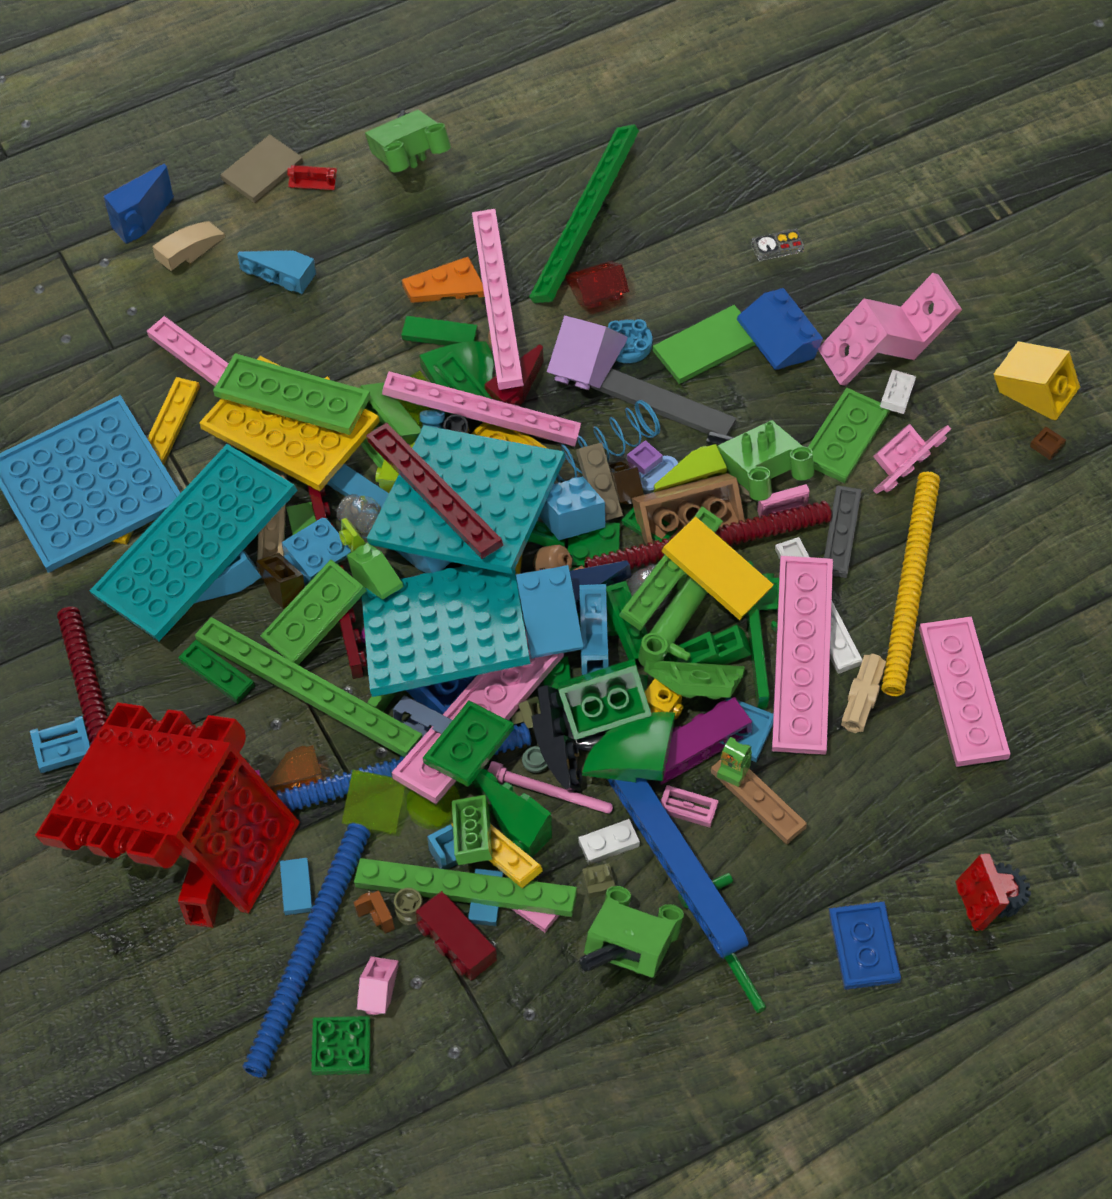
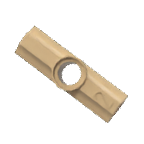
(863, 693)

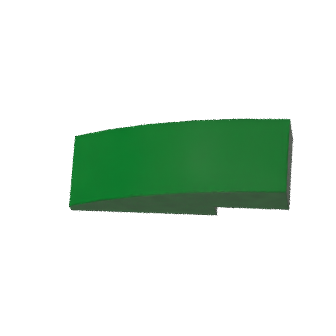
(716, 649)

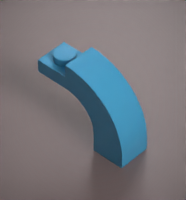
(593, 627)

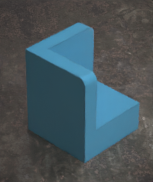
(442, 847)

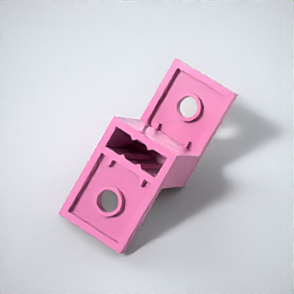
(889, 329)

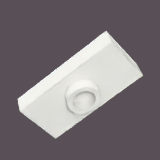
(897, 391)

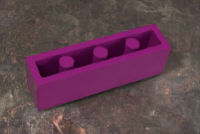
(702, 736)

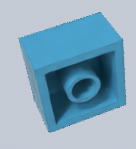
(573, 509)

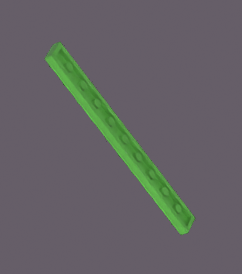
(308, 687)

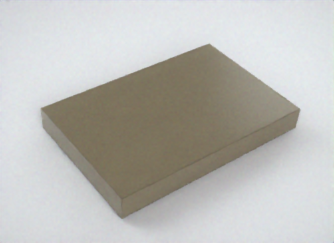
(261, 168)

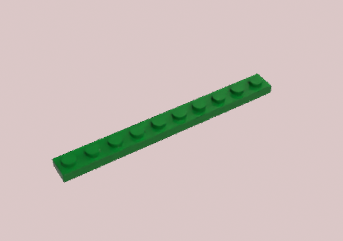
(584, 214)

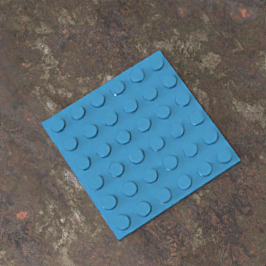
(85, 483)

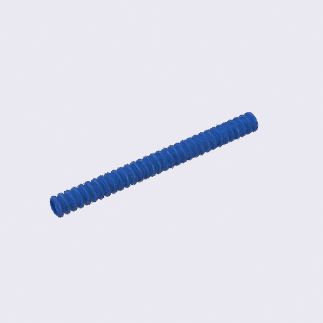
(340, 784)
(306, 950)

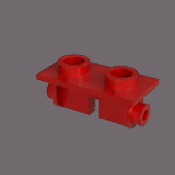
(312, 177)

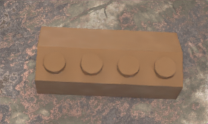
(681, 504)

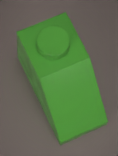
(373, 571)

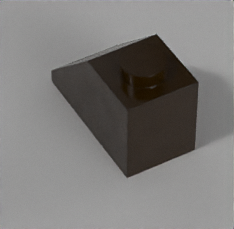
(626, 481)
(281, 579)

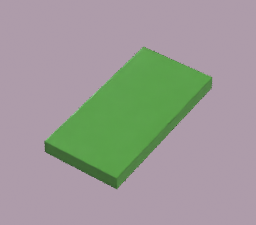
(703, 345)
(846, 434)
(313, 612)

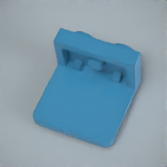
(313, 548)

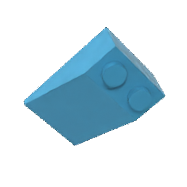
(549, 611)

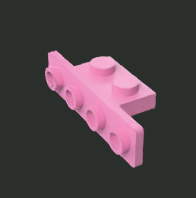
(902, 452)

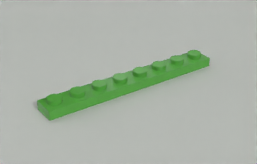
(466, 887)

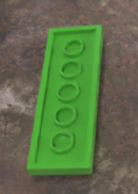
(292, 394)

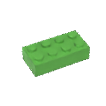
(471, 830)

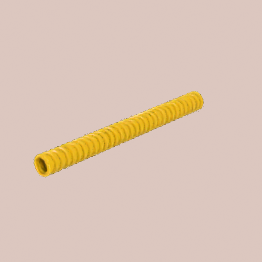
(910, 584)

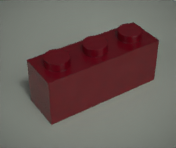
(455, 936)

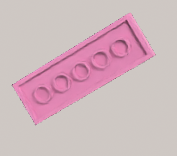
(964, 691)

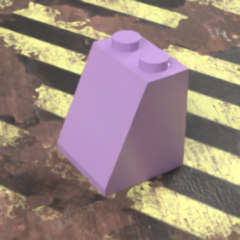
(584, 352)

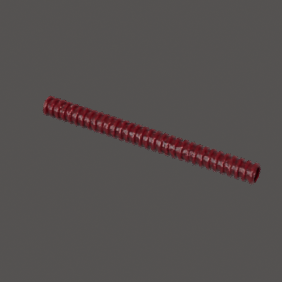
(728, 533)
(82, 670)

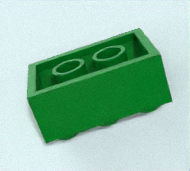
(604, 699)

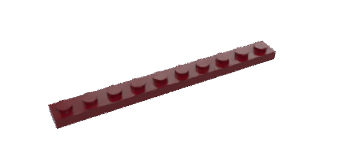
(350, 636)

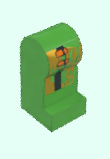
(734, 762)

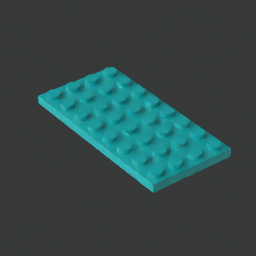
(193, 541)

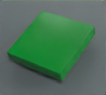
(341, 1045)

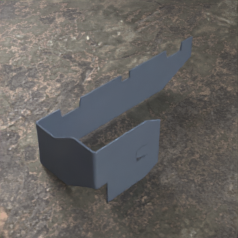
(421, 716)

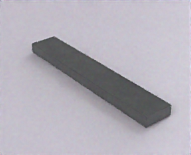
(667, 403)

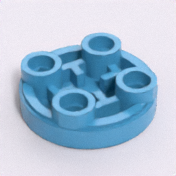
(638, 341)

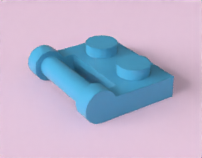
(63, 750)

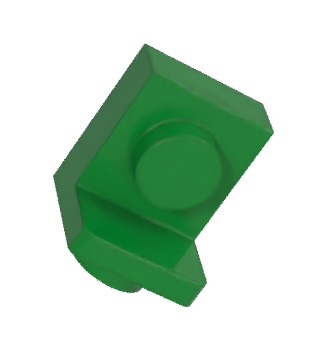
(770, 599)

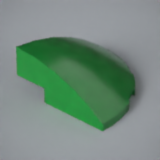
(474, 355)
(633, 750)

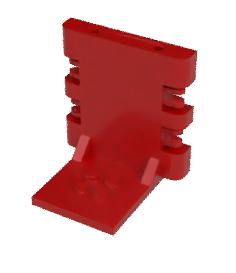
(174, 794)

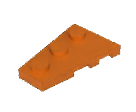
(448, 280)

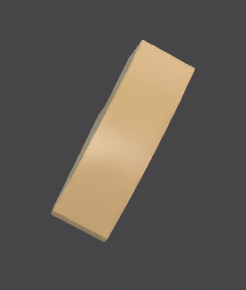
(187, 244)

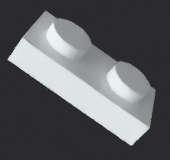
(609, 842)

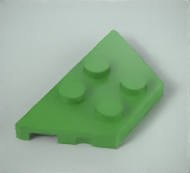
(696, 678)

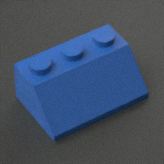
(780, 329)

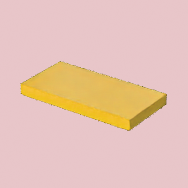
(717, 568)

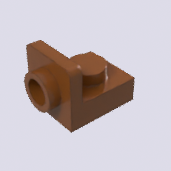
(375, 905)

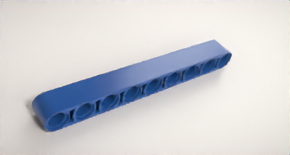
(681, 866)

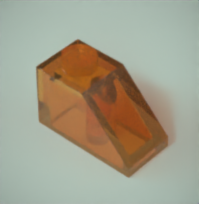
(295, 769)

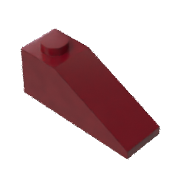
(530, 366)

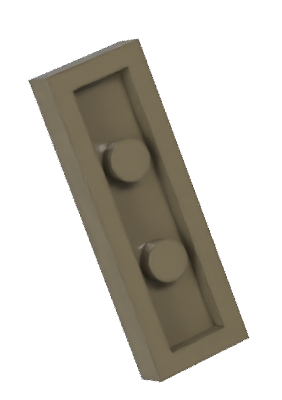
(598, 475)

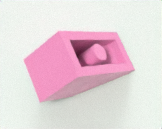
(377, 985)

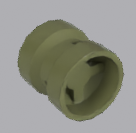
(410, 900)

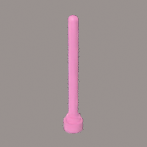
(505, 776)

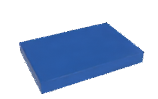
(864, 945)

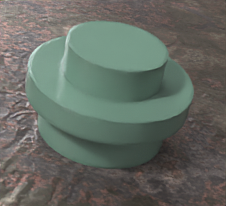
(533, 760)

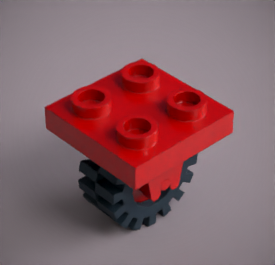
(991, 891)

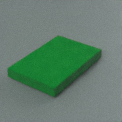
(468, 743)

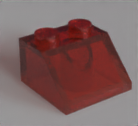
(598, 284)

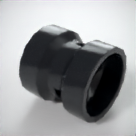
(457, 423)

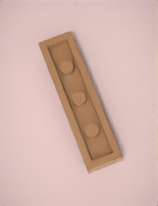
(766, 805)

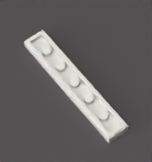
(842, 649)

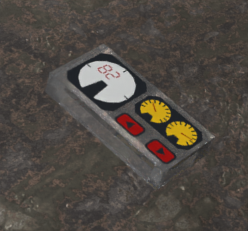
(777, 244)

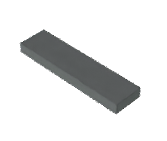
(842, 529)

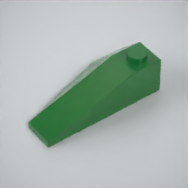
(517, 816)

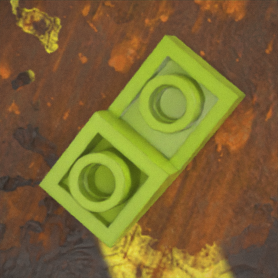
(349, 535)

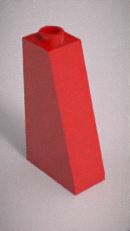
(199, 898)

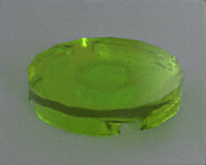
(431, 815)

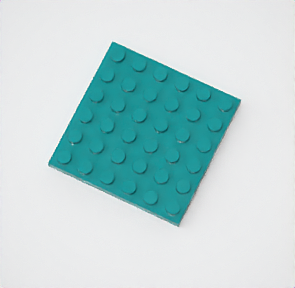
(494, 476)
(444, 629)

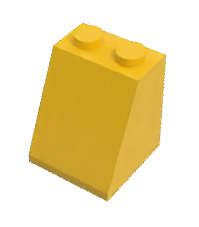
(1038, 378)

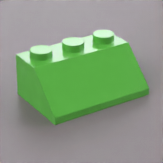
(389, 412)

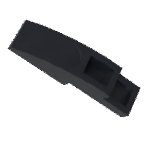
(556, 748)

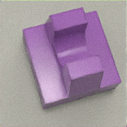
(644, 457)

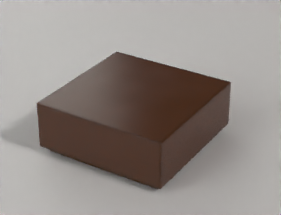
(1047, 443)

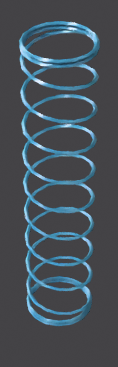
(641, 420)

